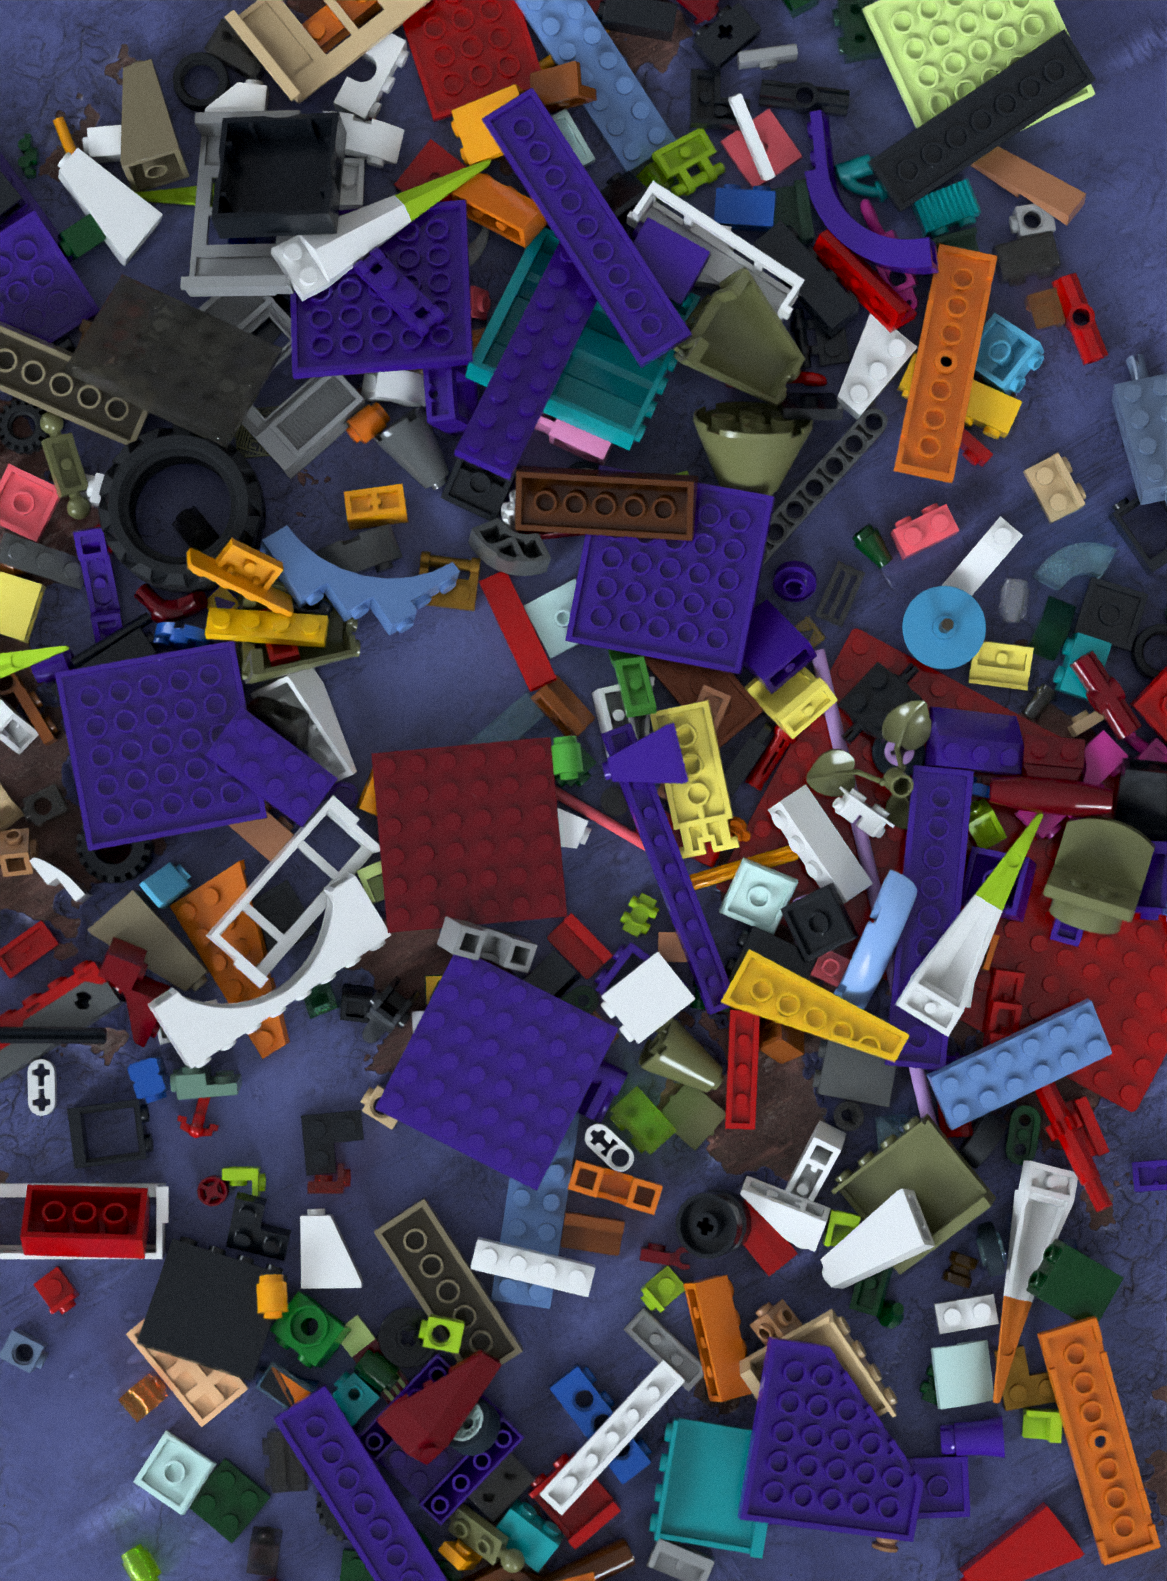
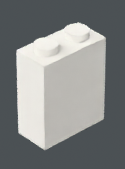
(646, 998)

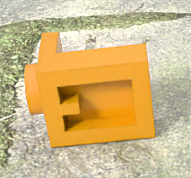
(460, 1555)

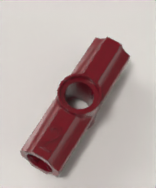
(1105, 695)

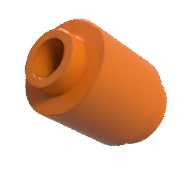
(367, 423)

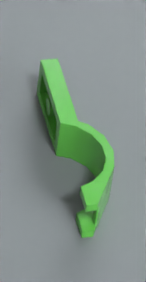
(633, 683)

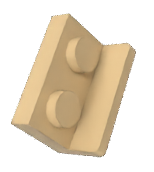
(1055, 487)

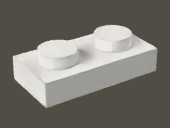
(966, 1313)

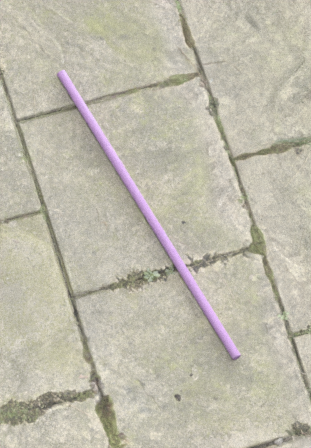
(868, 864)

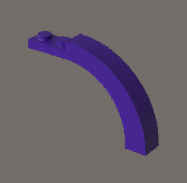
(893, 254)

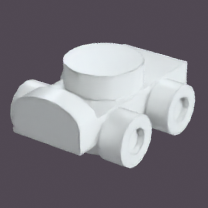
(508, 511)

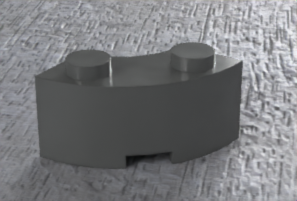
(508, 550)
(365, 552)

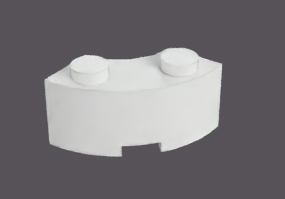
(371, 140)

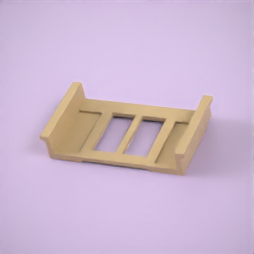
(293, 54)

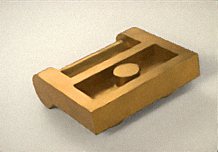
(465, 592)

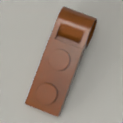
(31, 704)

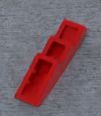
(518, 631)
(1003, 1004)

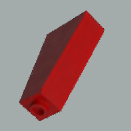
(1024, 1550)

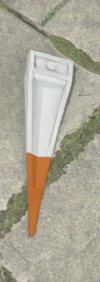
(1037, 1220)

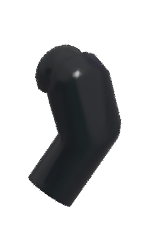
(323, 608)

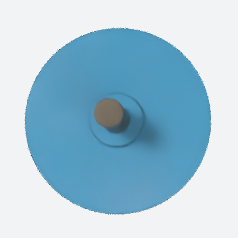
(944, 627)

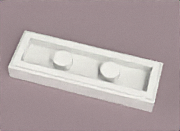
(751, 137)

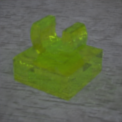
(653, 173)

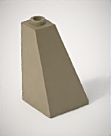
(148, 137)
(143, 926)

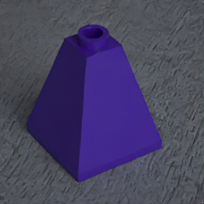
(649, 760)

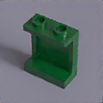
(1073, 1282)

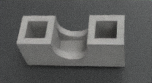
(478, 941)

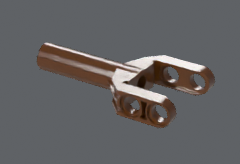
(602, 1562)

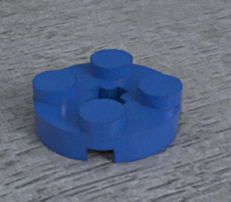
(180, 638)

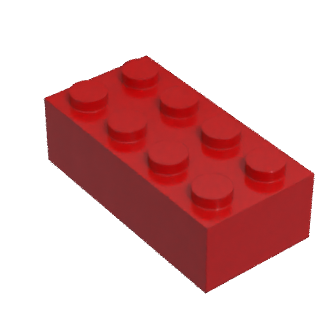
(85, 1221)

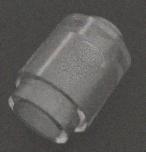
(1013, 600)

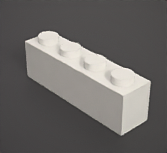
(819, 844)
(533, 1266)

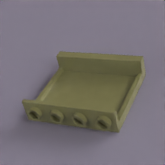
(922, 1162)

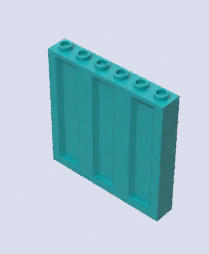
(602, 381)

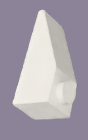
(984, 557)
(816, 1161)
(789, 1214)

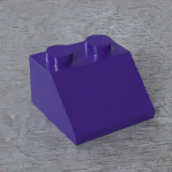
(981, 865)

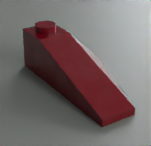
(432, 1417)

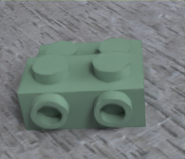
(201, 1084)

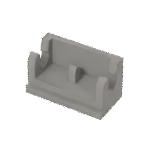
(680, 1561)

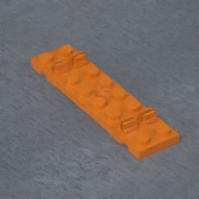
(939, 393)
(1092, 1409)

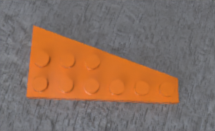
(198, 915)

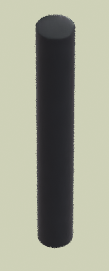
(91, 652)

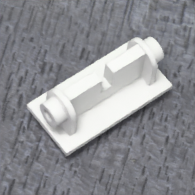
(853, 805)

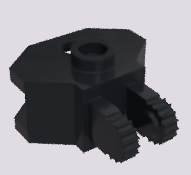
(387, 1011)

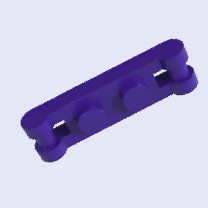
(399, 292)

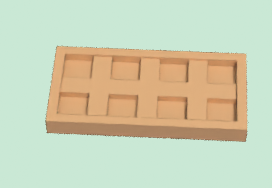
(197, 1387)

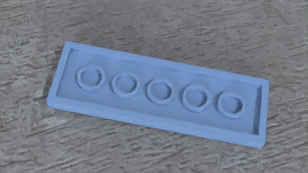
(1019, 1064)

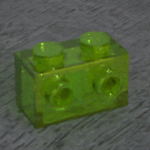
(642, 1120)

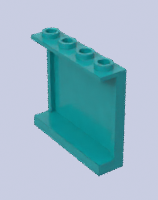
(705, 1487)

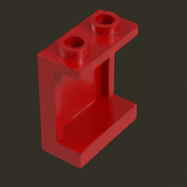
(585, 1515)

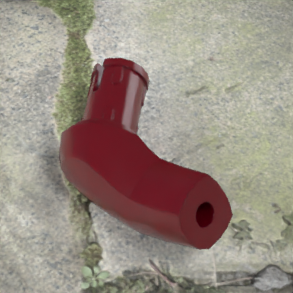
(173, 609)

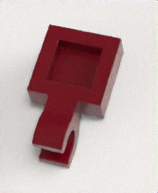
(656, 1254)

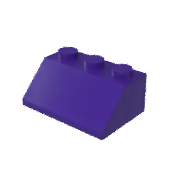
(974, 742)

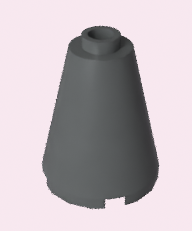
(415, 448)

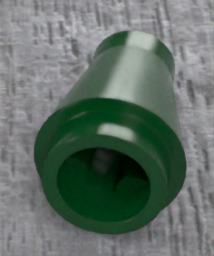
(871, 544)

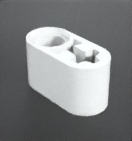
(598, 1147)

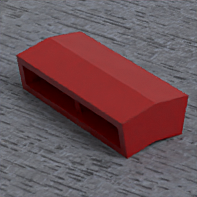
(767, 1244)

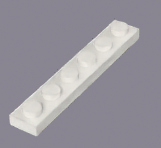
(612, 1436)

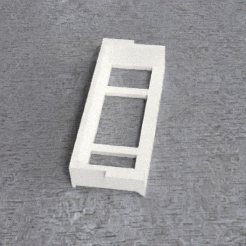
(722, 260)
(347, 821)
(153, 1251)

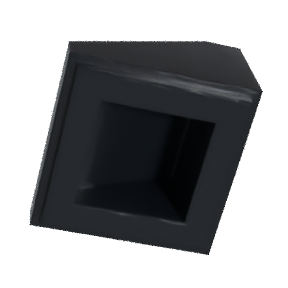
(355, 1003)

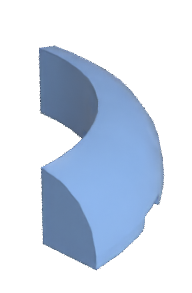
(878, 940)

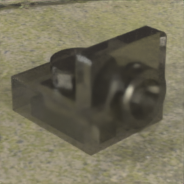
(264, 1551)

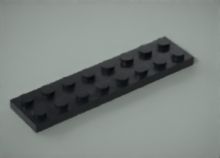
(981, 120)

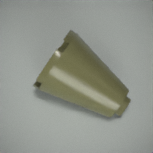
(680, 1058)

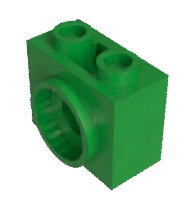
(293, 1333)

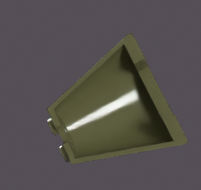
(741, 340)
(340, 645)

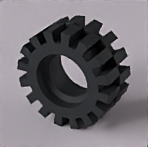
(7, 419)

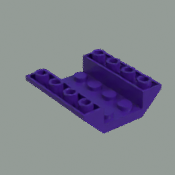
(451, 1474)

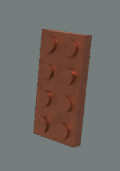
(687, 681)

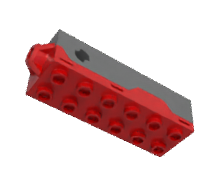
(58, 1008)

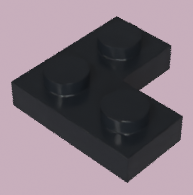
(707, 106)
(321, 1133)
(253, 1236)

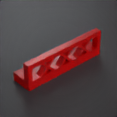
(863, 282)

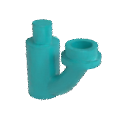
(857, 168)

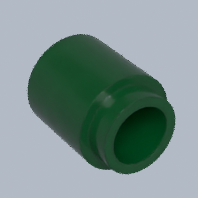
(377, 1371)

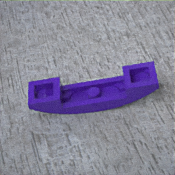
(99, 581)

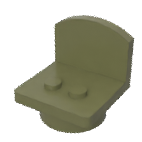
(1098, 874)

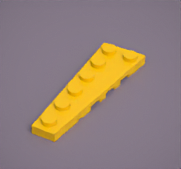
(791, 1000)

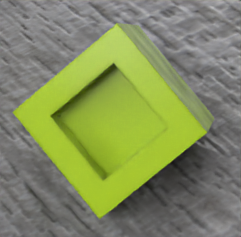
(839, 1226)
(1042, 1424)

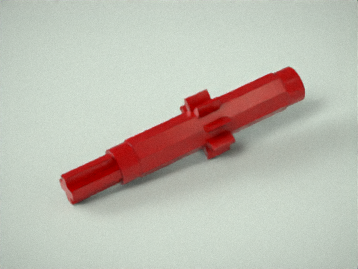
(1066, 1130)

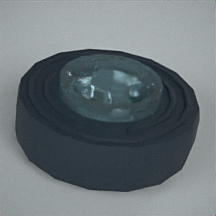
(991, 1249)

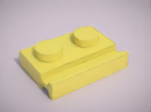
(1002, 665)

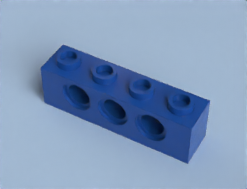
(565, 1390)

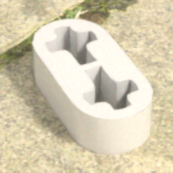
(49, 1087)

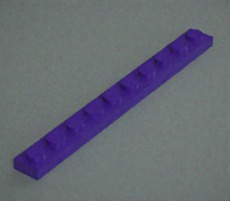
(673, 880)

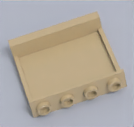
(851, 1354)

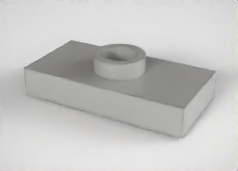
(767, 57)

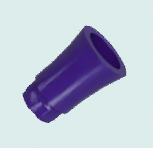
(974, 1438)

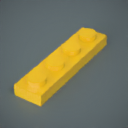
(266, 627)

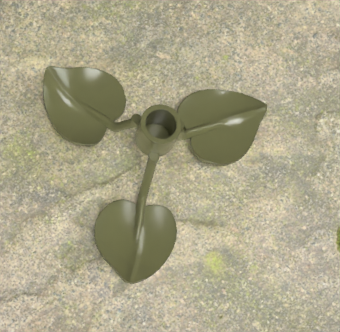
(907, 727)

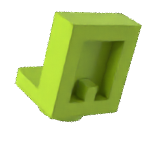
(985, 825)
(240, 1174)
(662, 1289)

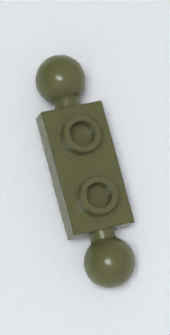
(65, 465)
(484, 1538)

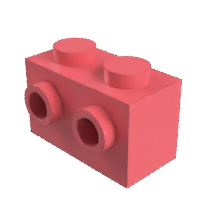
(925, 531)

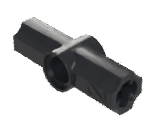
(783, 96)

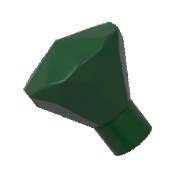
(891, 1314)

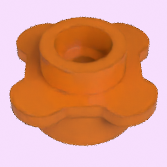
(739, 828)

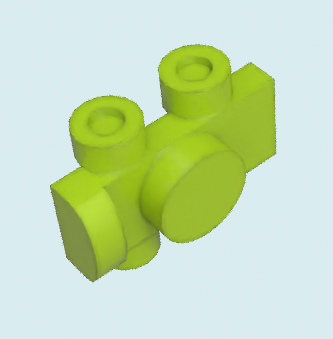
(636, 920)

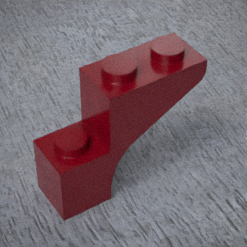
(126, 969)

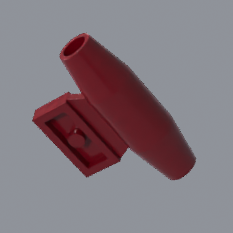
(1051, 781)

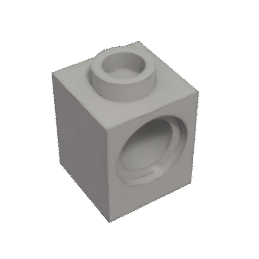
(1016, 222)

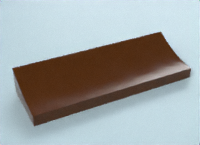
(606, 502)

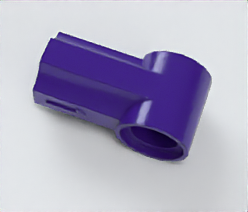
(603, 1088)

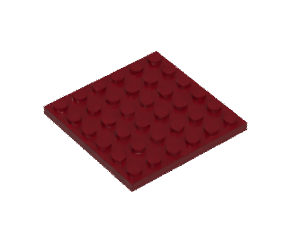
(469, 834)

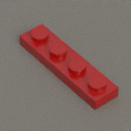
(742, 1070)

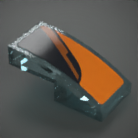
(283, 1386)

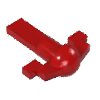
(196, 1128)

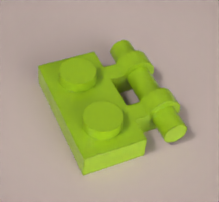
(685, 153)

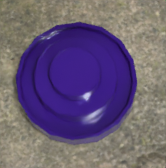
(794, 581)

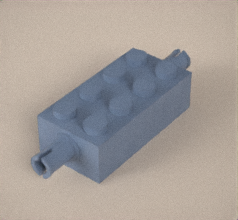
(1142, 422)

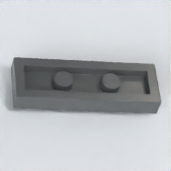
(41, 561)

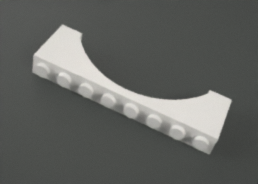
(347, 932)

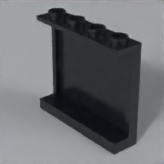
(208, 1309)

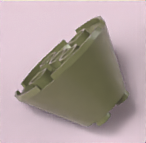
(750, 444)

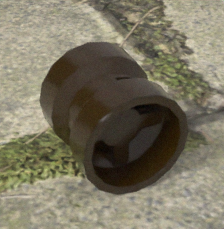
(959, 1271)

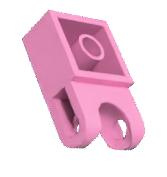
(574, 439)

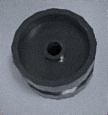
(713, 1223)

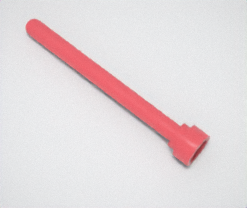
(599, 817)

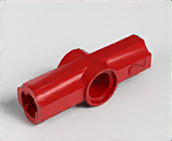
(1086, 337)

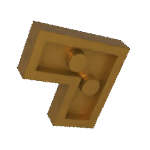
(1024, 1388)

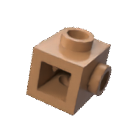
(17, 851)
(774, 1321)

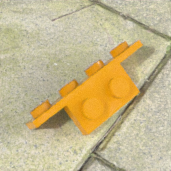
(245, 572)

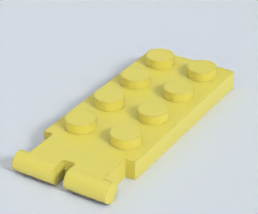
(702, 803)

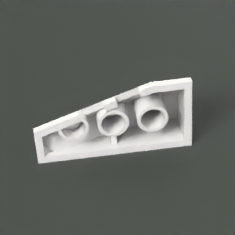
(325, 736)

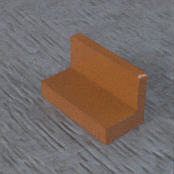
(561, 87)
(563, 708)
(592, 1233)

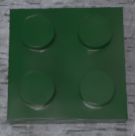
(229, 1500)

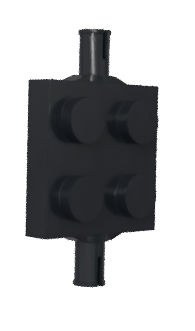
(874, 699)

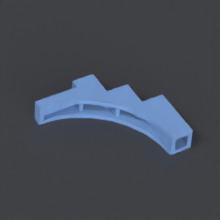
(352, 594)

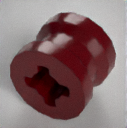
(210, 1195)

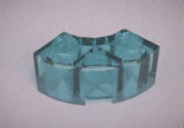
(1075, 561)

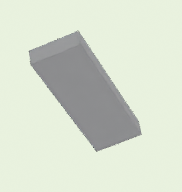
(664, 1345)

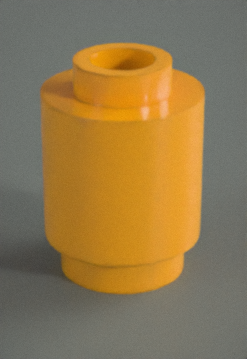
(272, 1296)

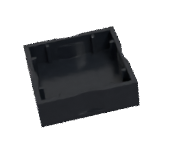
(279, 175)

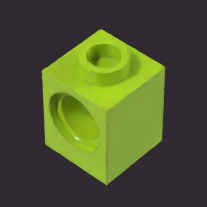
(455, 1327)

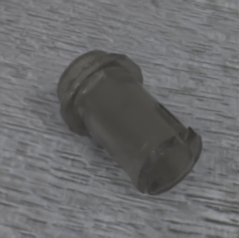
(1039, 702)

